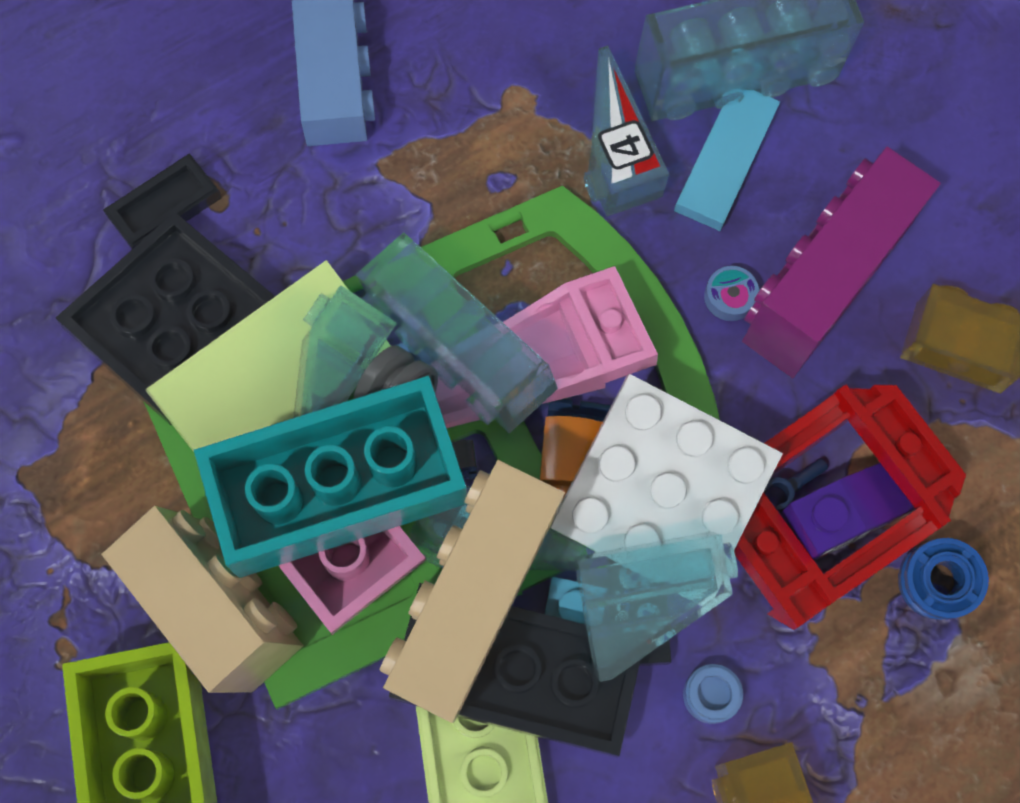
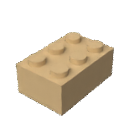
(200, 606)

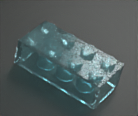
(727, 47)

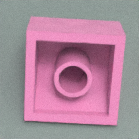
(353, 575)

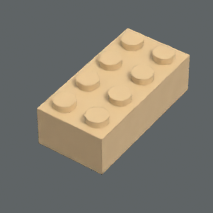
(473, 592)

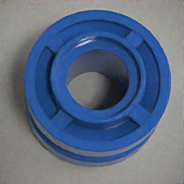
(967, 570)

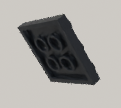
(161, 305)

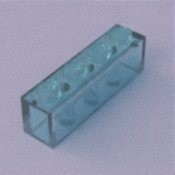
(457, 333)

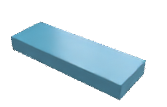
(726, 159)

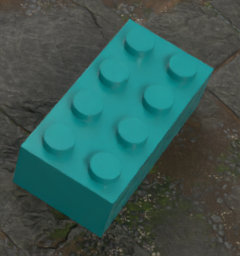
(330, 477)

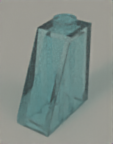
(648, 594)

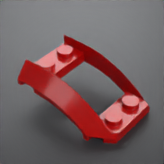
(911, 458)

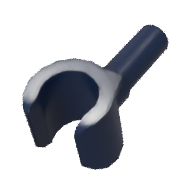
(796, 482)

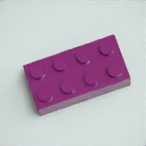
(836, 259)

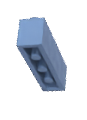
(331, 71)

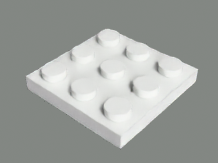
(663, 474)

